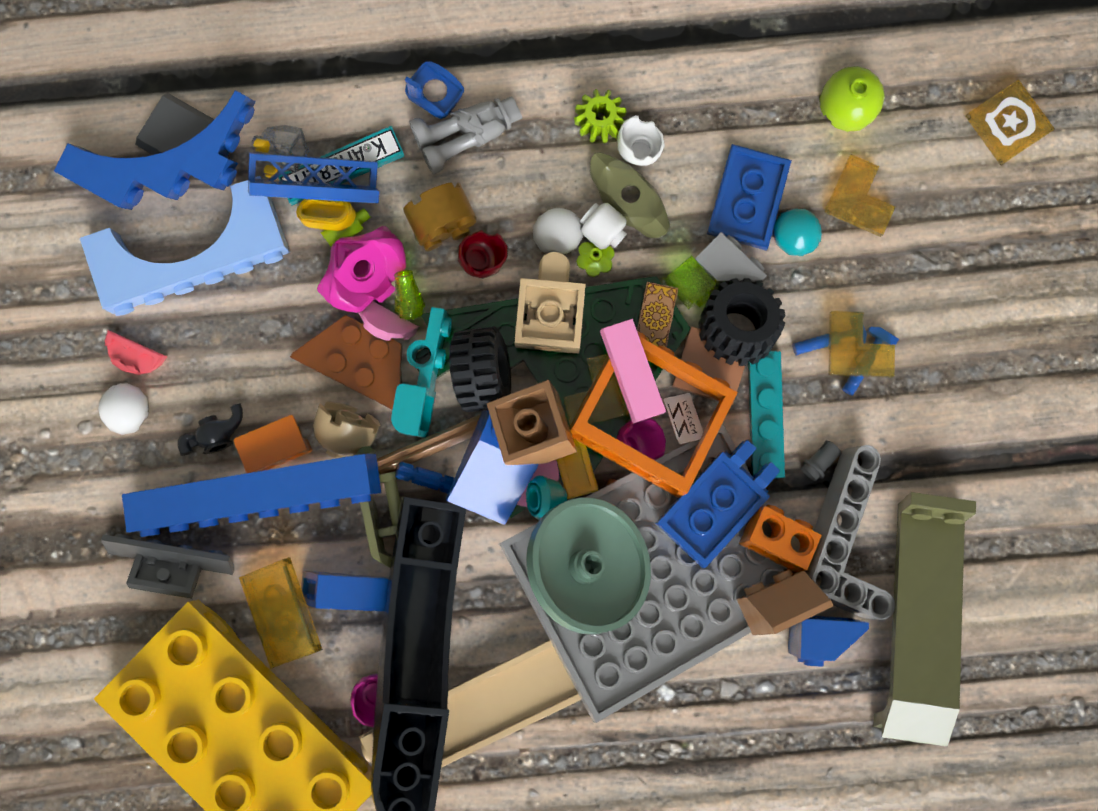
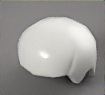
(640, 141)
(557, 231)
(123, 408)

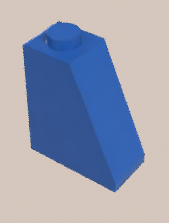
(344, 591)

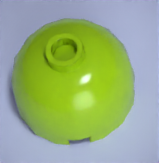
(852, 98)

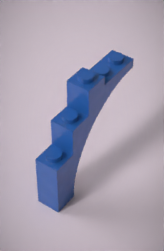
(168, 172)

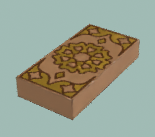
(657, 313)

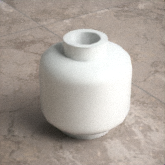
(603, 226)

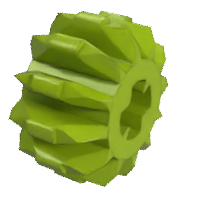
(589, 110)

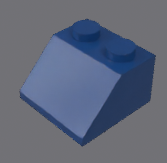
(824, 638)

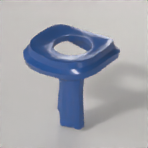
(425, 73)

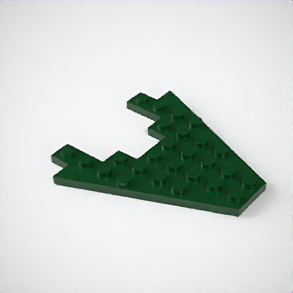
(567, 372)

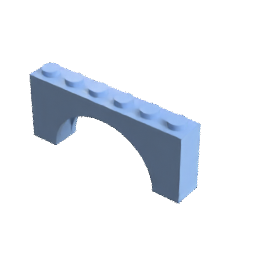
(127, 281)

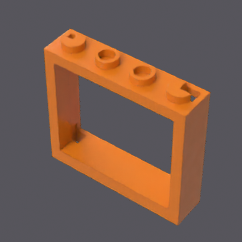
(635, 460)

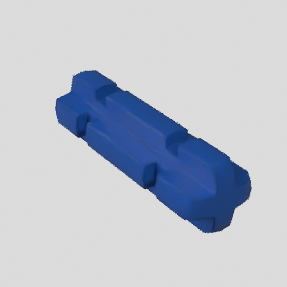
(424, 477)

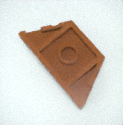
(355, 359)

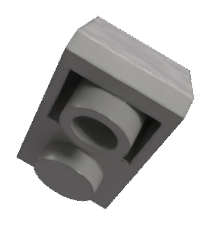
(726, 261)

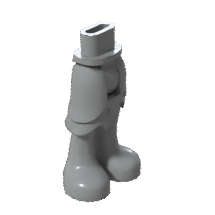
(477, 123)

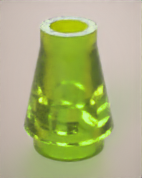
(408, 299)

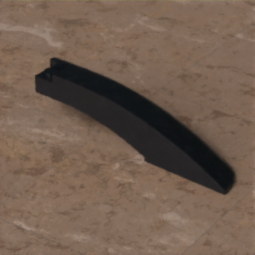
(415, 657)

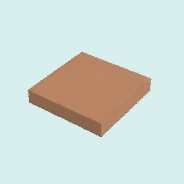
(696, 353)

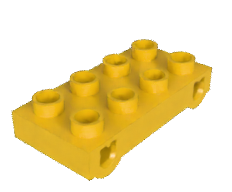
(230, 724)

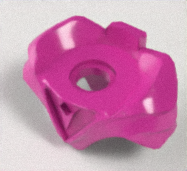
(362, 270)

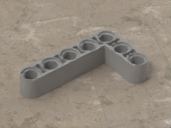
(842, 537)

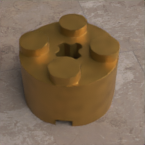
(440, 215)

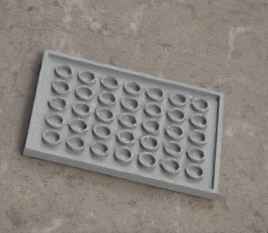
(686, 610)

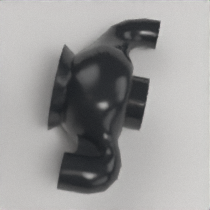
(212, 433)

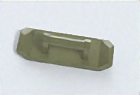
(370, 515)

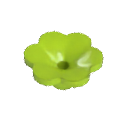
(592, 264)

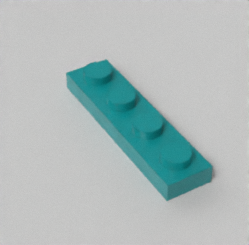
(766, 413)

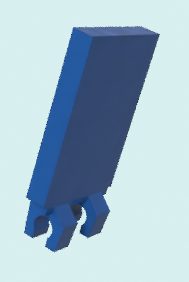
(717, 504)

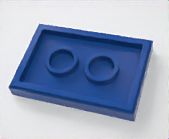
(749, 196)

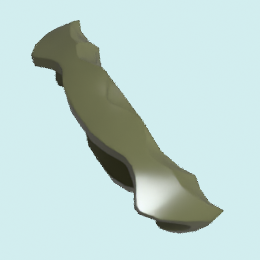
(645, 214)

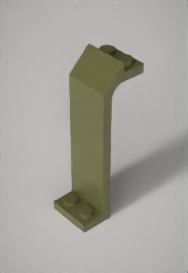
(926, 620)

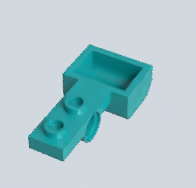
(413, 403)

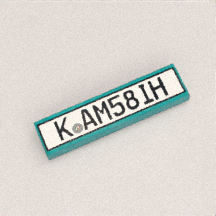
(378, 147)

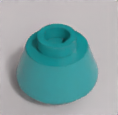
(543, 495)

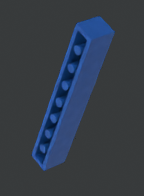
(252, 493)

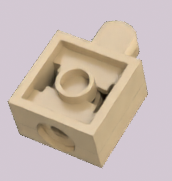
(550, 308)

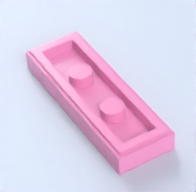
(632, 371)

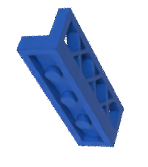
(313, 190)

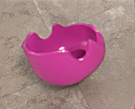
(644, 437)
(363, 700)

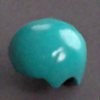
(797, 232)

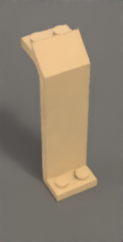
(501, 702)

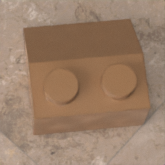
(531, 426)
(782, 602)

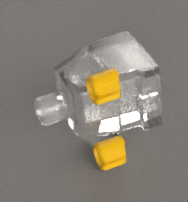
(282, 141)

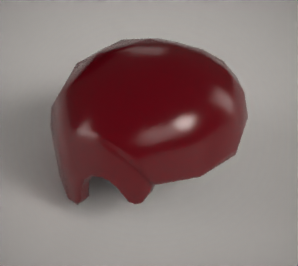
(482, 254)

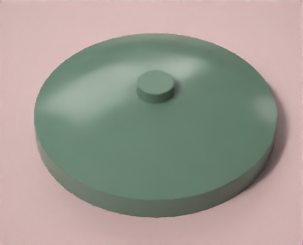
(588, 566)

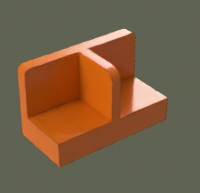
(271, 445)

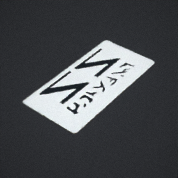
(684, 418)

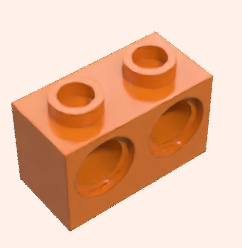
(778, 545)

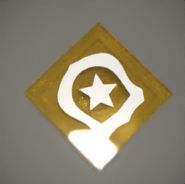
(1009, 122)

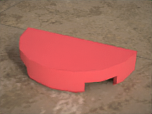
(132, 356)

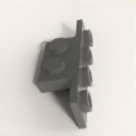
(166, 567)

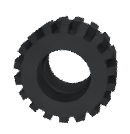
(752, 302)
(479, 367)

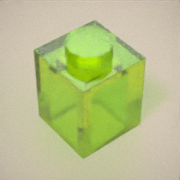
(692, 283)

